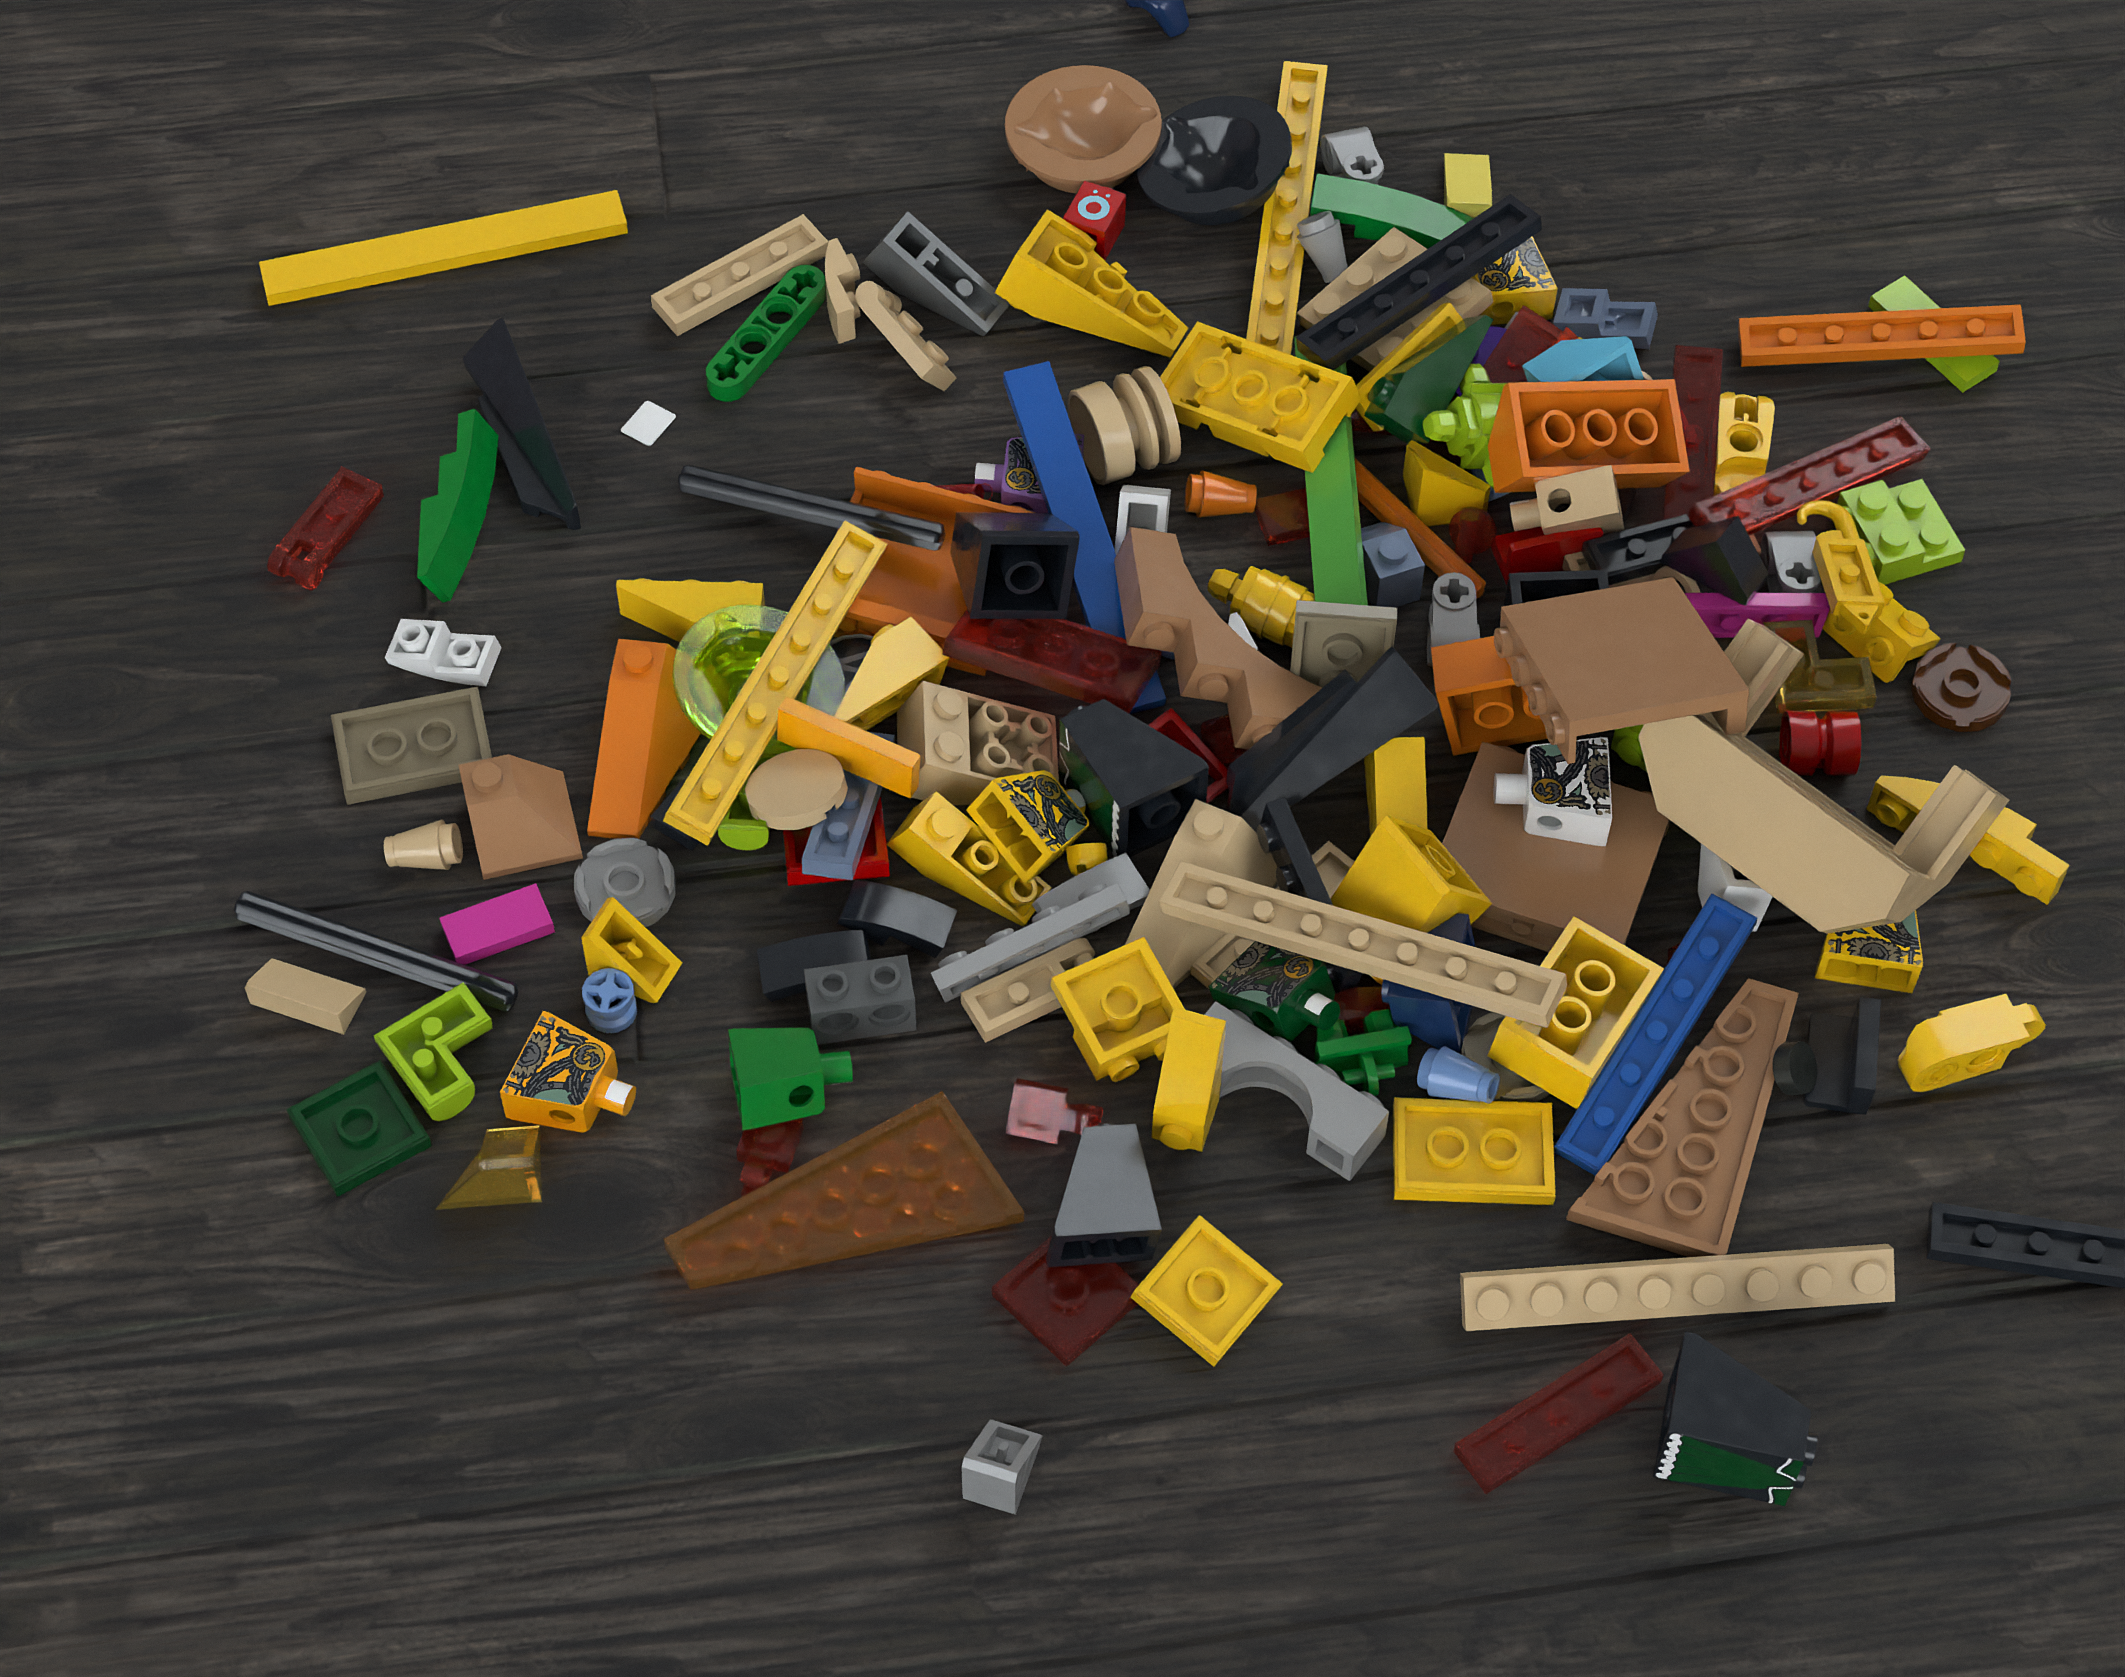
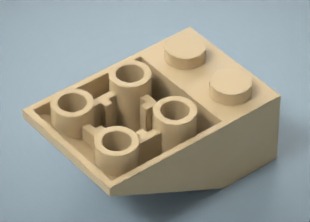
(972, 741)

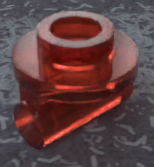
(1471, 532)

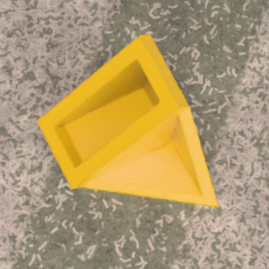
(1439, 487)

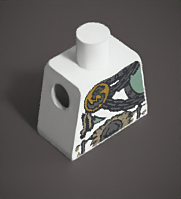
(1561, 797)

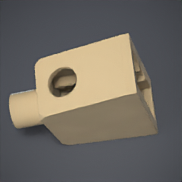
(1591, 498)

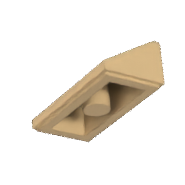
(305, 995)

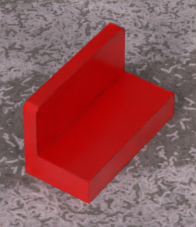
(1535, 552)

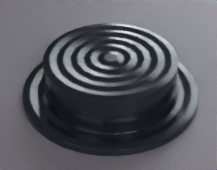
(1217, 159)

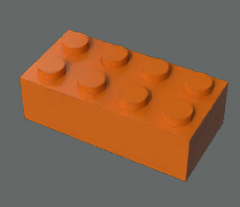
(1481, 697)

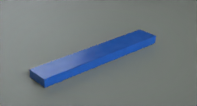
(1655, 1035)

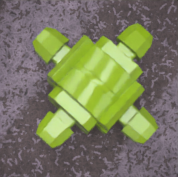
(1468, 421)

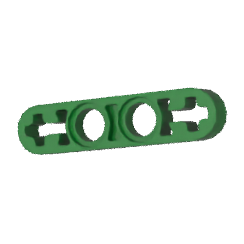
(772, 335)

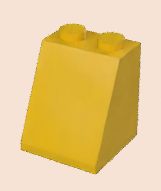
(1408, 880)

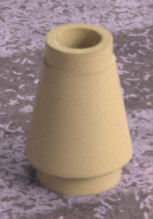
(427, 846)

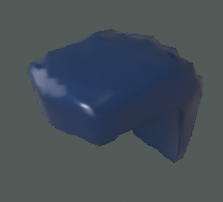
(1168, 13)

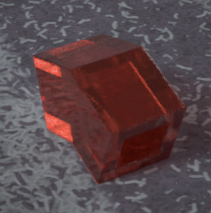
(1357, 1004)

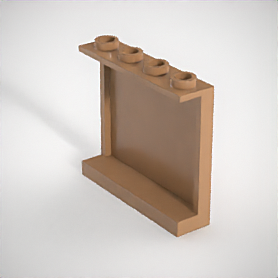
(1618, 661)
(1548, 880)

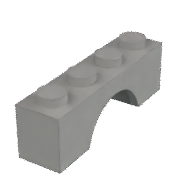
(1341, 1120)

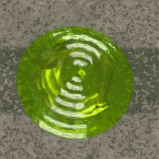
(722, 653)

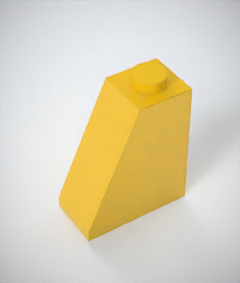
(1397, 782)

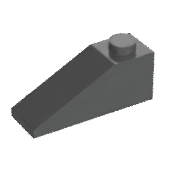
(934, 276)

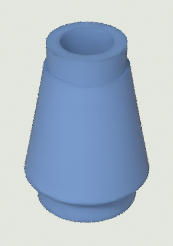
(1456, 1077)

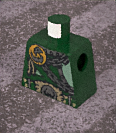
(1278, 991)

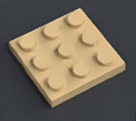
(1374, 265)

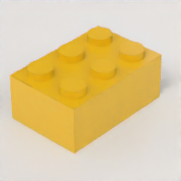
(1600, 1001)

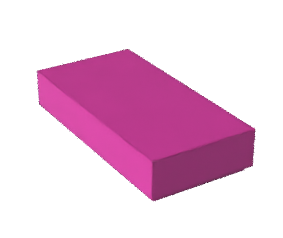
(497, 925)

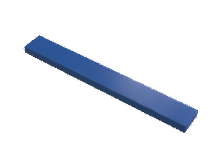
(1073, 500)

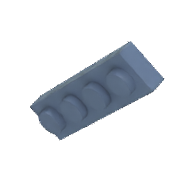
(840, 838)

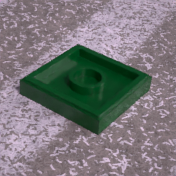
(359, 1128)

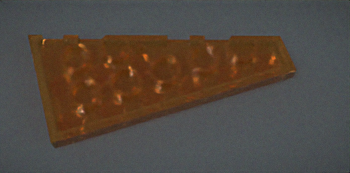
(878, 1192)

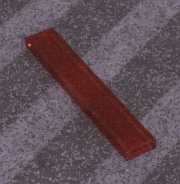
(1815, 477)

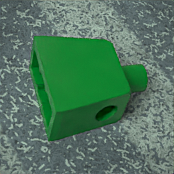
(782, 1074)

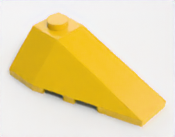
(1069, 284)

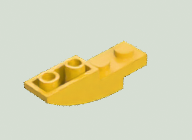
(2003, 847)

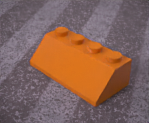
(1587, 425)

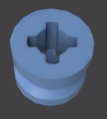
(600, 991)

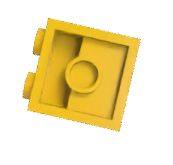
(1118, 1008)

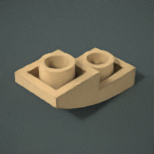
(840, 278)

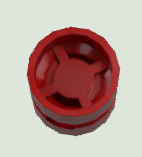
(1820, 743)

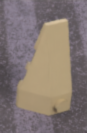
(1210, 841)

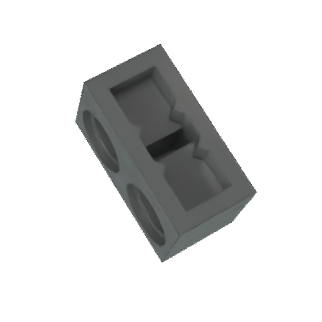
(860, 999)

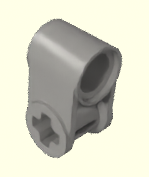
(1351, 155)
(1790, 561)
(1452, 612)

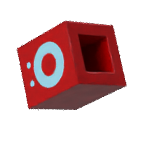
(1099, 214)

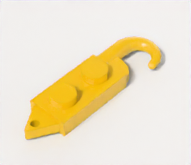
(1844, 566)

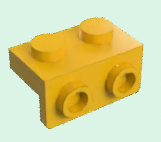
(1890, 639)

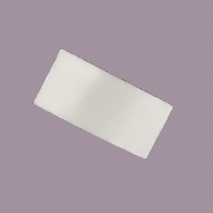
(435, 652)

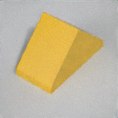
(623, 943)

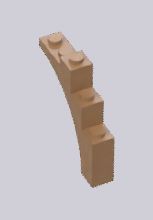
(1211, 660)

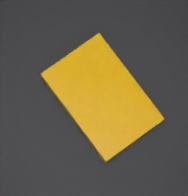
(1473, 1151)

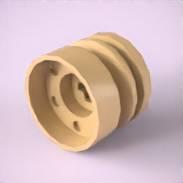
(1125, 424)

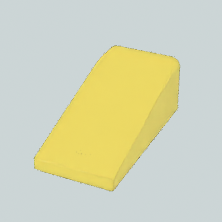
(1467, 183)

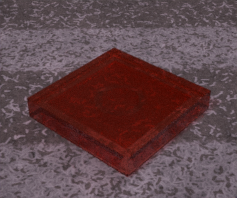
(1065, 1304)

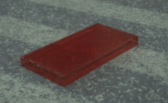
(1056, 657)

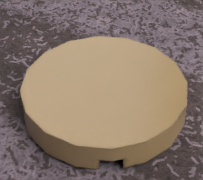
(796, 789)

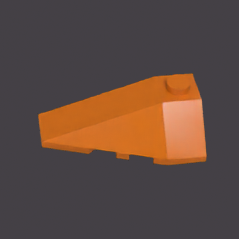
(640, 742)

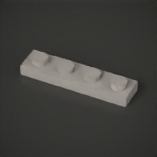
(1049, 930)

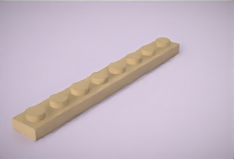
(1364, 944)
(1677, 1287)

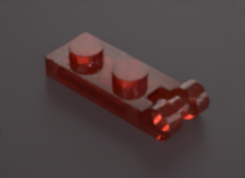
(325, 528)

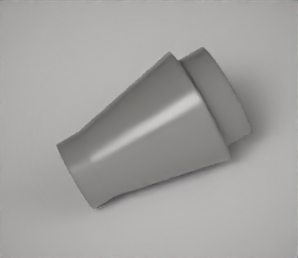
(1324, 244)

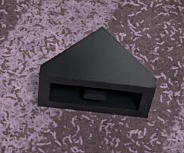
(1719, 558)

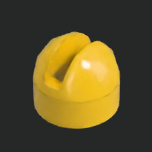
(1085, 856)

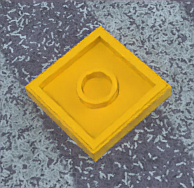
(1206, 1290)

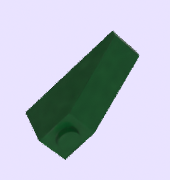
(1425, 381)

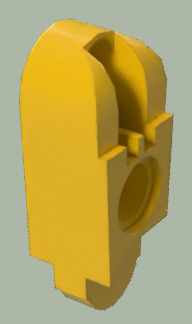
(1742, 439)
(1966, 1041)

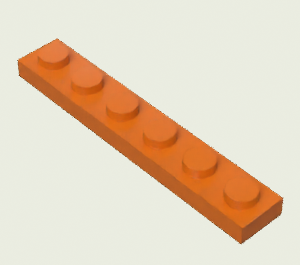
(1881, 335)

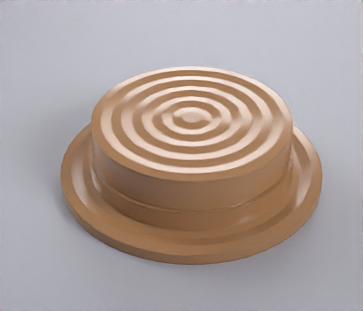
(1083, 126)

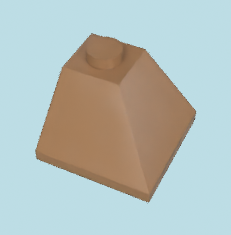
(519, 815)

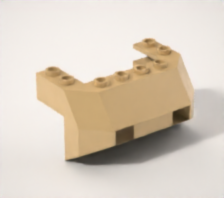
(1788, 831)

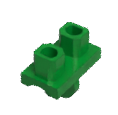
(1364, 1056)

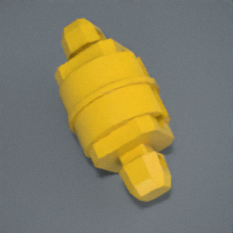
(1261, 600)

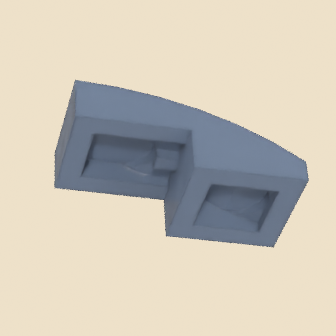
(1593, 315)

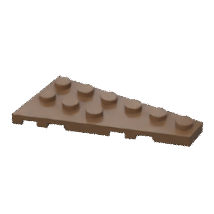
(1693, 1148)

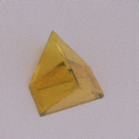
(501, 1172)

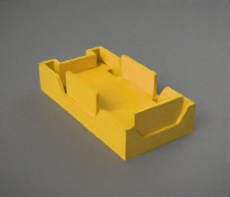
(1258, 391)

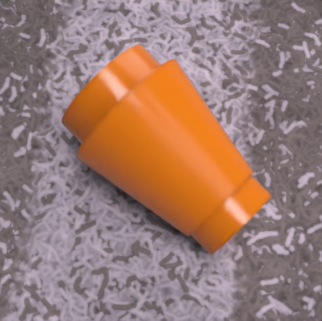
(1218, 495)

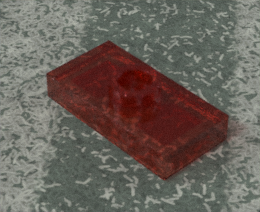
(1283, 516)

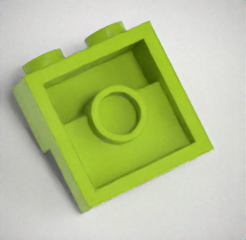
(1902, 529)

